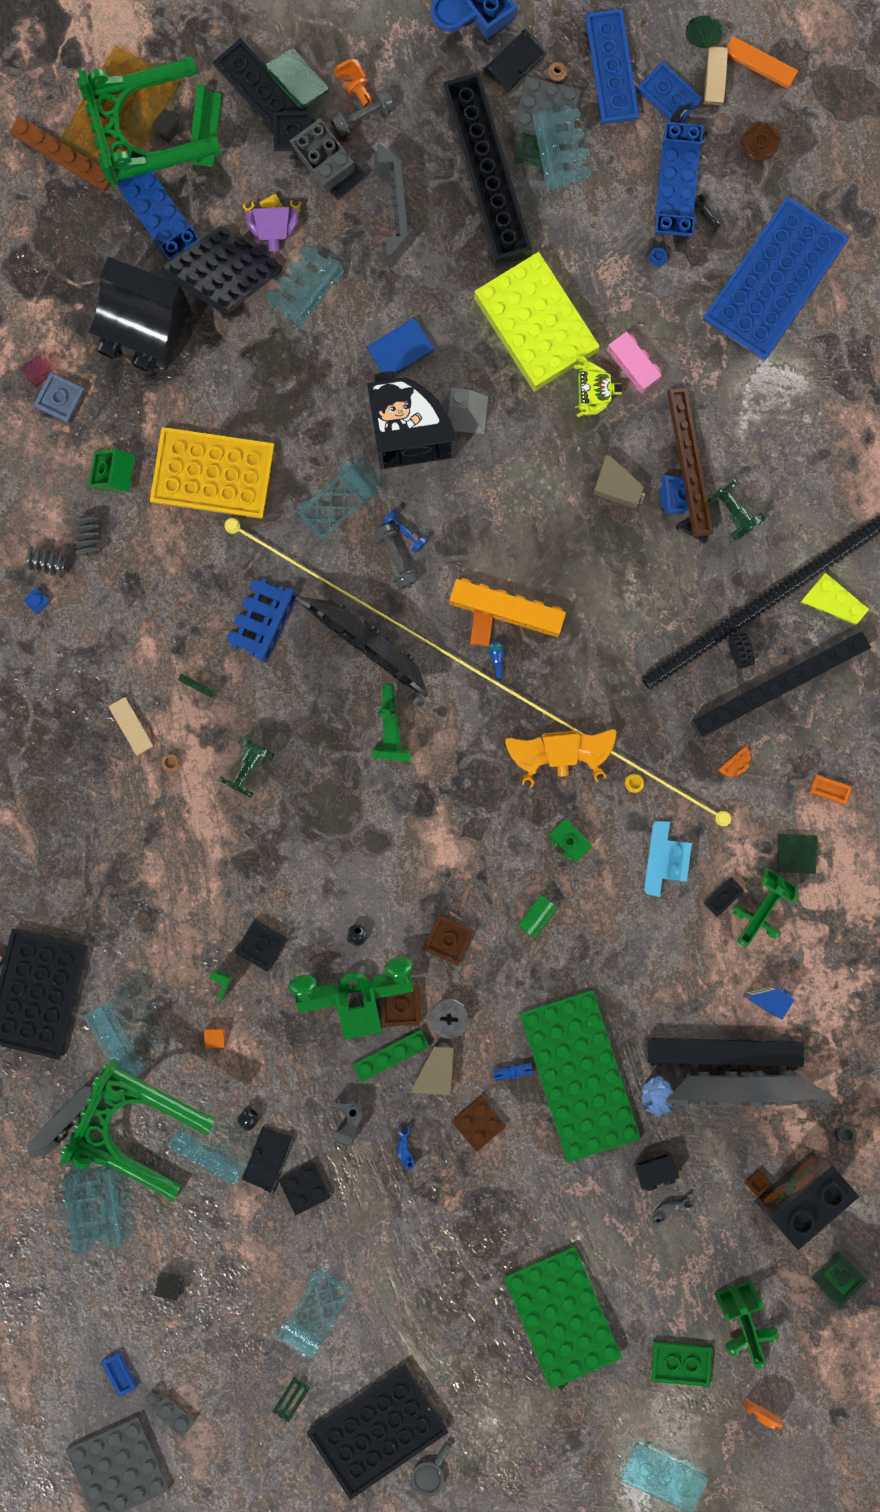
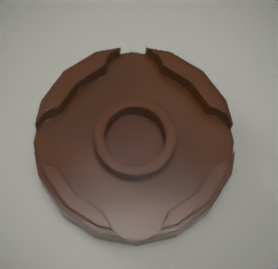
(760, 141)

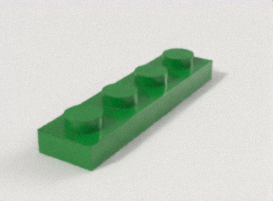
(391, 1055)

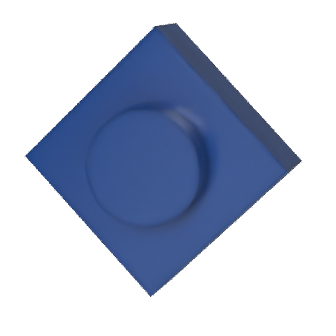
(36, 601)

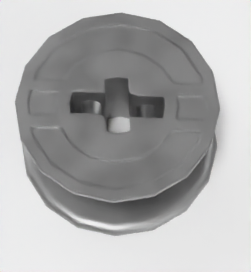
(456, 1010)

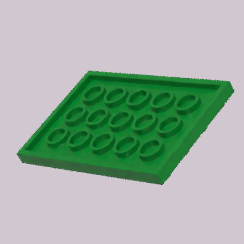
(562, 1317)

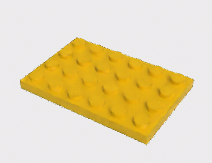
(212, 473)

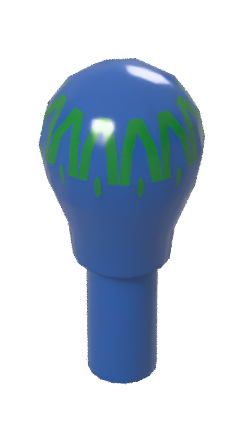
(496, 653)

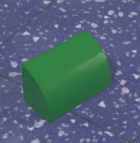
(538, 916)

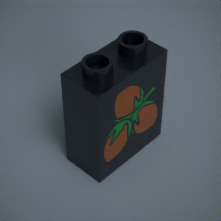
(806, 1199)

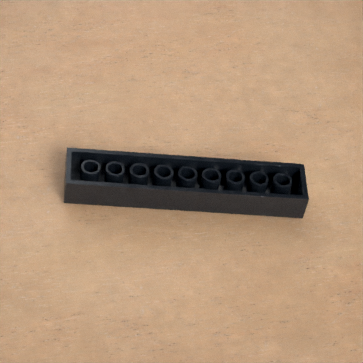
(487, 169)

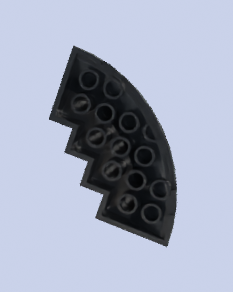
(367, 640)

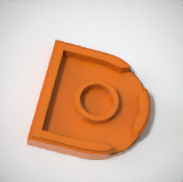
(764, 1416)

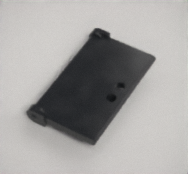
(519, 55)
(270, 1161)

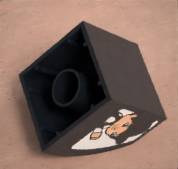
(408, 422)

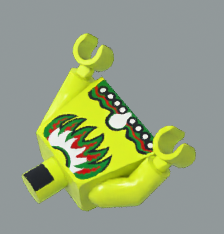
(594, 388)

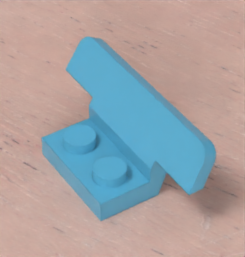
(666, 859)

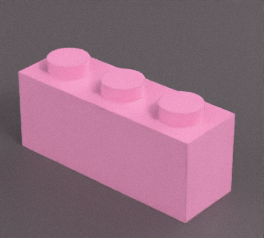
(634, 362)

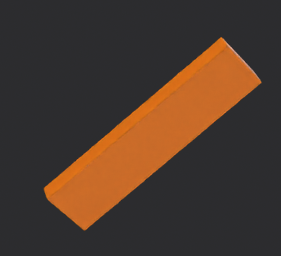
(761, 62)

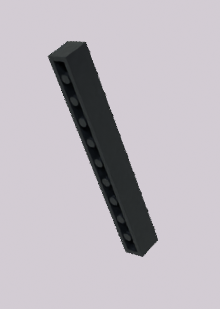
(780, 684)

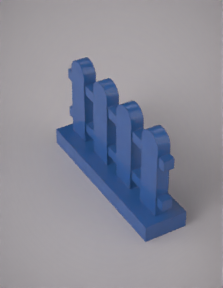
(270, 633)

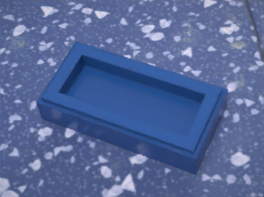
(119, 1374)

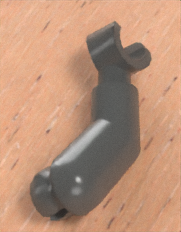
(668, 1207)

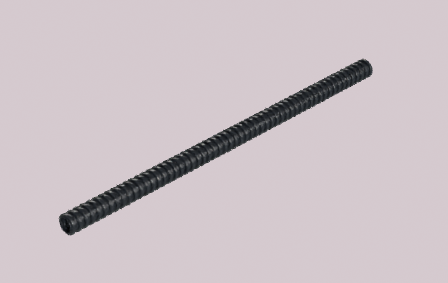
(764, 602)

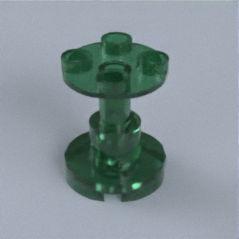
(740, 516)
(250, 759)

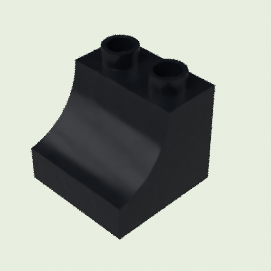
(138, 316)

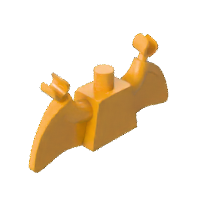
(560, 751)

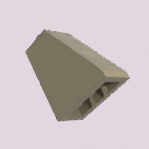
(618, 485)
(436, 1072)

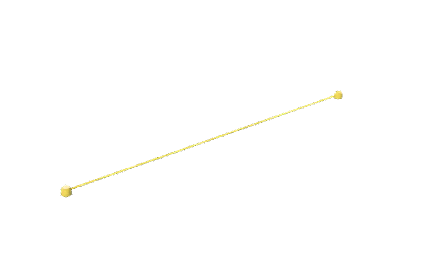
(232, 526)

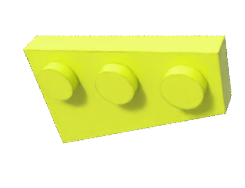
(835, 600)

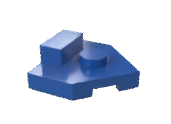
(673, 495)

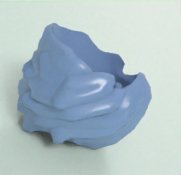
(655, 1095)

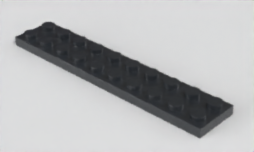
(250, 79)

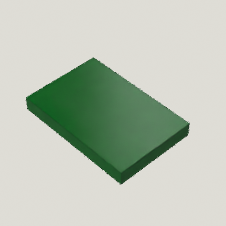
(681, 1363)

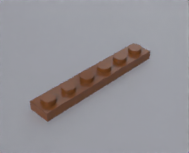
(59, 153)

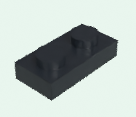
(724, 896)

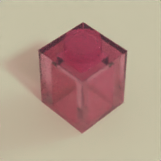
(37, 370)

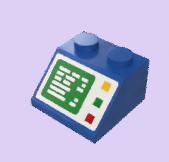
(773, 1000)

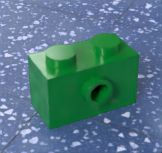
(569, 840)

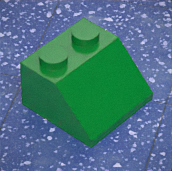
(111, 471)

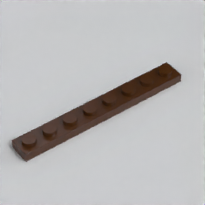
(690, 462)

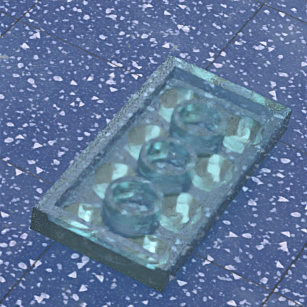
(664, 1478)

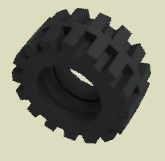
(741, 650)

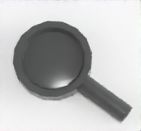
(428, 1475)

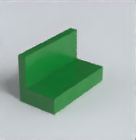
(224, 979)

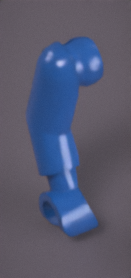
(402, 1150)

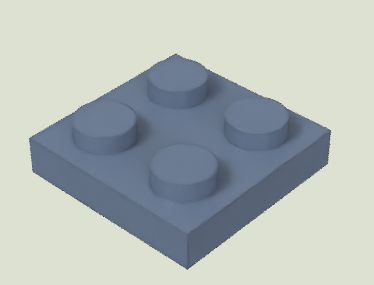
(59, 397)

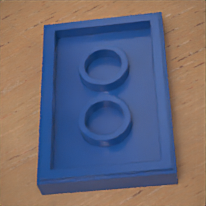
(668, 92)
(400, 347)

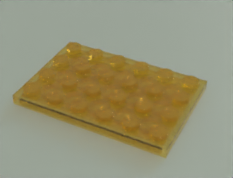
(136, 113)

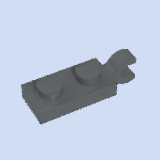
(170, 1413)

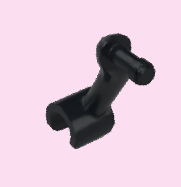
(710, 217)

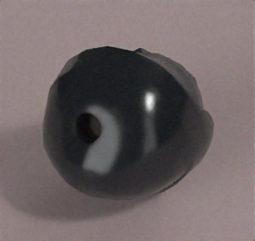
(357, 935)
(248, 1119)

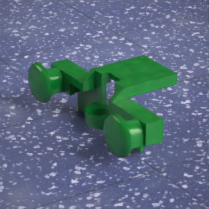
(356, 1020)

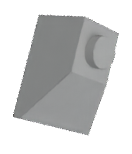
(467, 411)

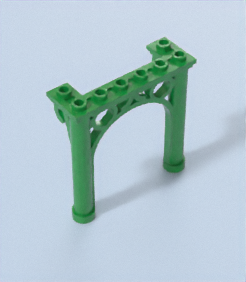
(122, 164)
(120, 1090)

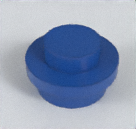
(658, 257)

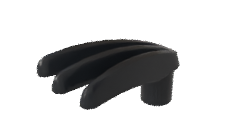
(686, 527)

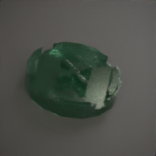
(704, 32)

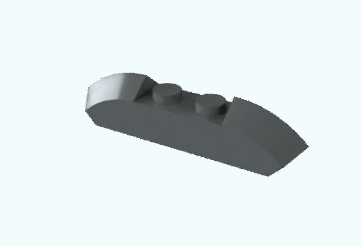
(47, 1139)

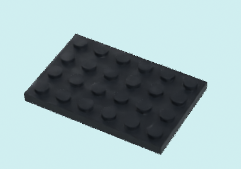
(222, 269)
(38, 992)
(377, 1432)

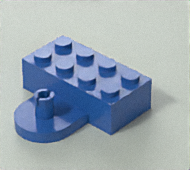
(486, 14)

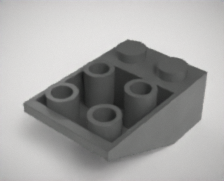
(323, 155)

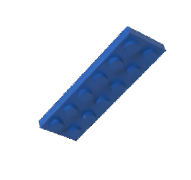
(611, 66)

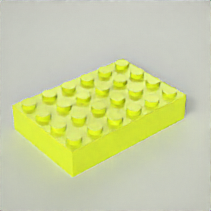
(536, 321)

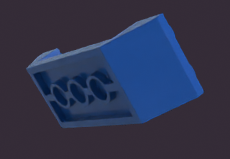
(678, 179)
(158, 214)

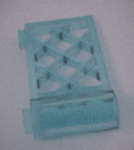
(357, 485)
(298, 1336)

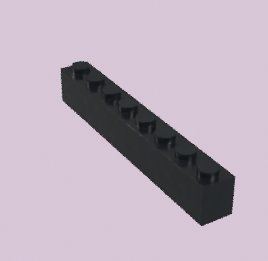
(725, 1052)

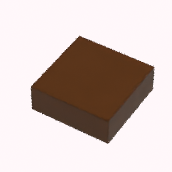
(758, 1183)

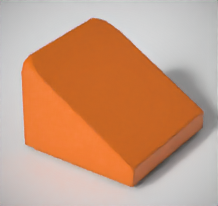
(214, 1038)

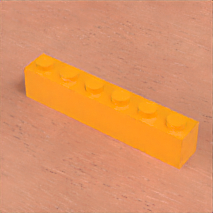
(507, 607)

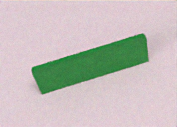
(205, 119)

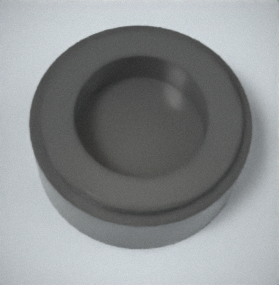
(845, 1134)

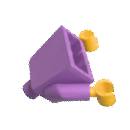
(272, 223)

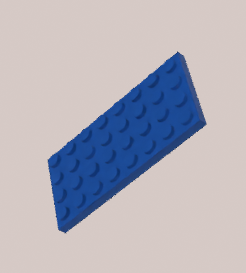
(775, 278)

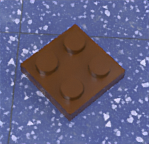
(448, 940)
(401, 1009)
(478, 1123)

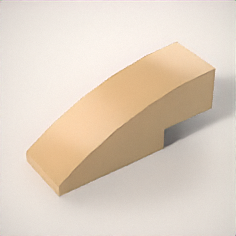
(715, 76)

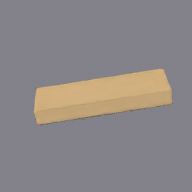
(131, 726)

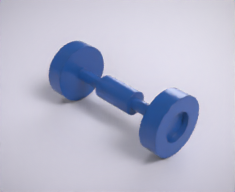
(419, 544)

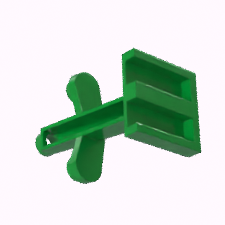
(391, 744)
(778, 888)
(739, 1303)

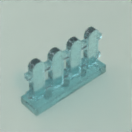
(547, 141)
(314, 291)
(206, 1157)

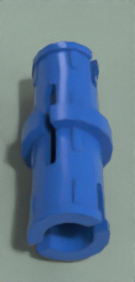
(513, 1071)

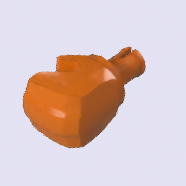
(352, 71)

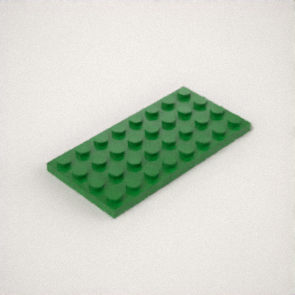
(580, 1076)

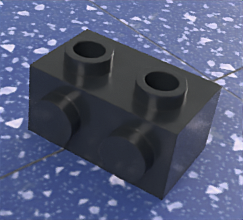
(656, 1171)

